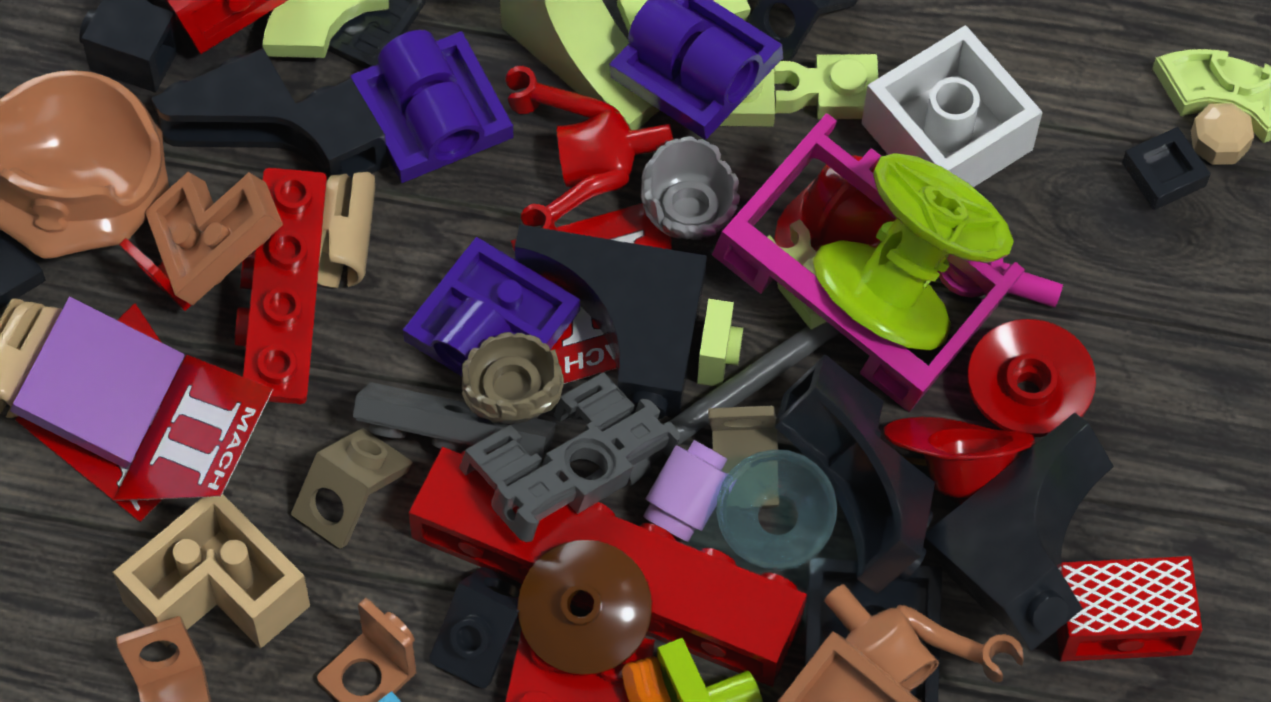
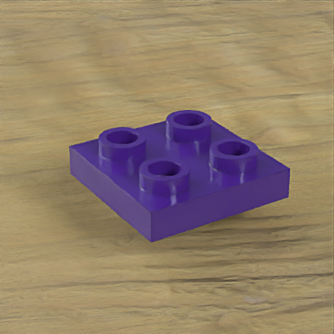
(487, 297)

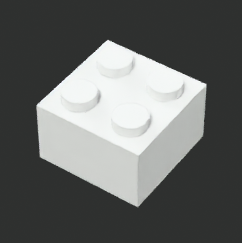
(953, 109)

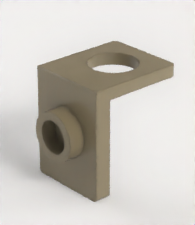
(742, 433)
(354, 471)

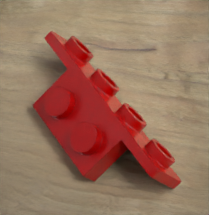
(284, 288)

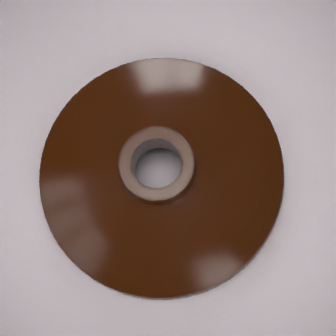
(611, 629)

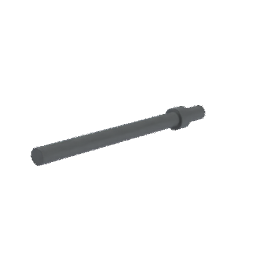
(738, 389)

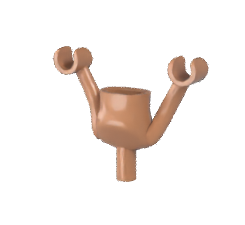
(893, 643)

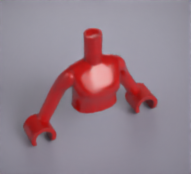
(592, 153)

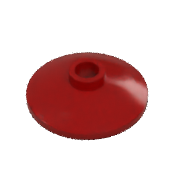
(1037, 354)

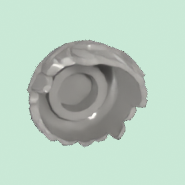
(689, 189)

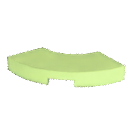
(307, 26)
(1210, 77)

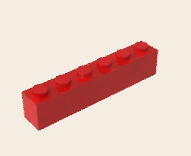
(695, 594)

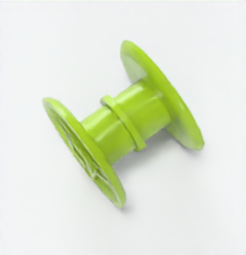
(890, 283)

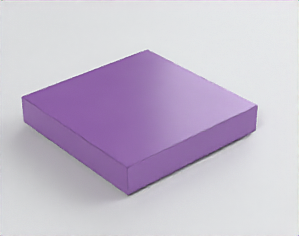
(97, 383)

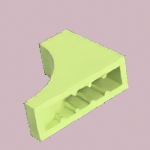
(578, 45)

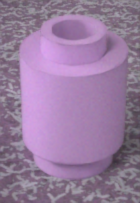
(686, 490)

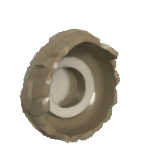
(511, 378)

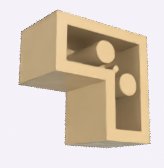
(209, 561)

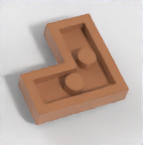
(209, 239)

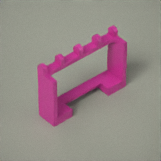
(760, 261)

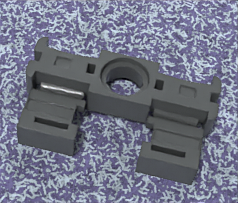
(548, 488)

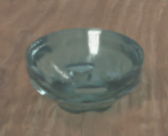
(768, 477)

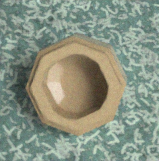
(1222, 133)

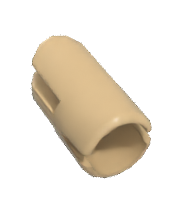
(346, 228)
(22, 336)

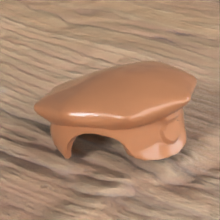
(76, 163)

